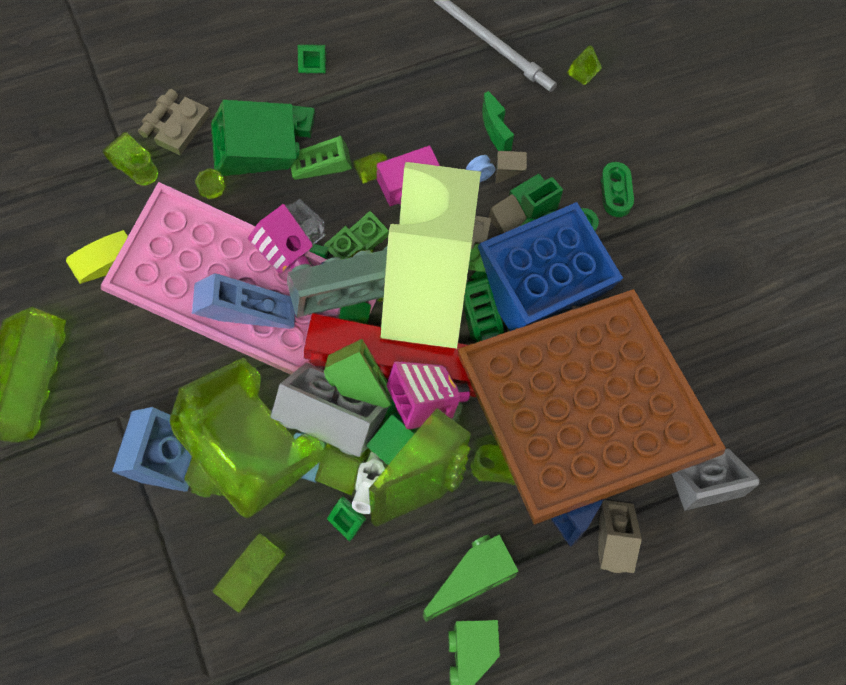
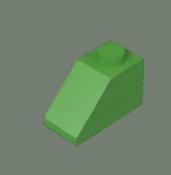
(357, 375)

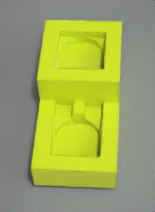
(96, 258)

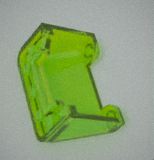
(236, 439)

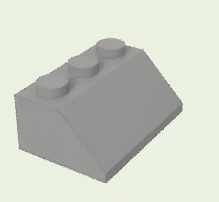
(318, 409)

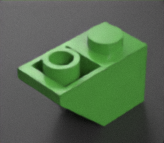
(474, 648)

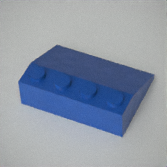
(547, 267)

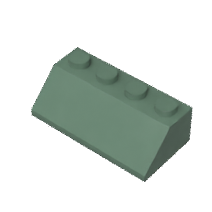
(337, 282)

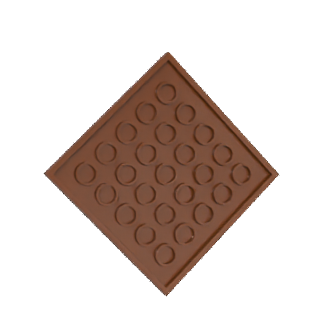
(588, 405)

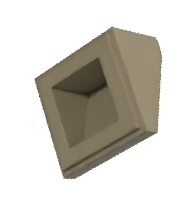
(507, 214)

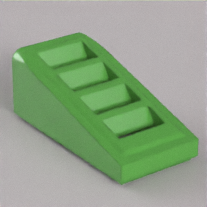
(322, 167)

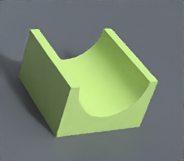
(429, 255)

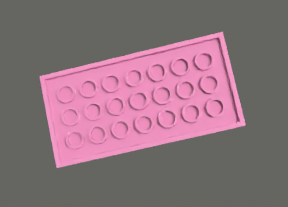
(186, 241)

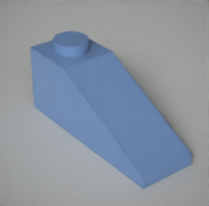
(241, 303)

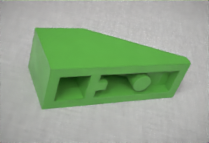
(479, 571)

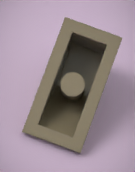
(618, 537)

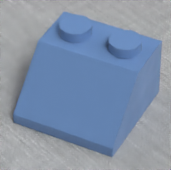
(152, 451)

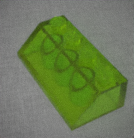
(26, 363)

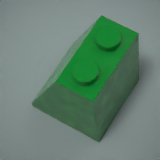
(253, 137)

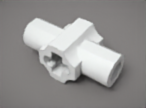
(367, 474)

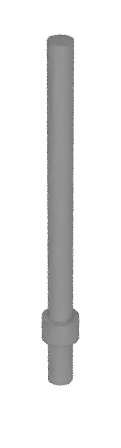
(531, 70)

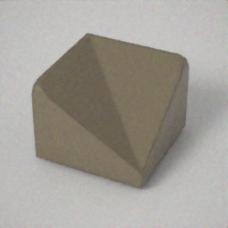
(509, 164)

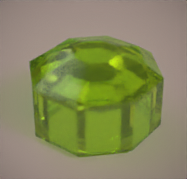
(210, 183)

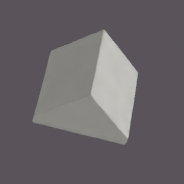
(714, 481)

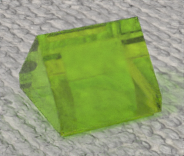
(585, 66)
(367, 166)

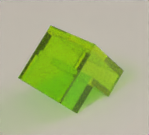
(340, 469)

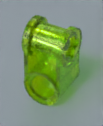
(131, 159)
(499, 473)

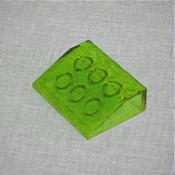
(421, 470)

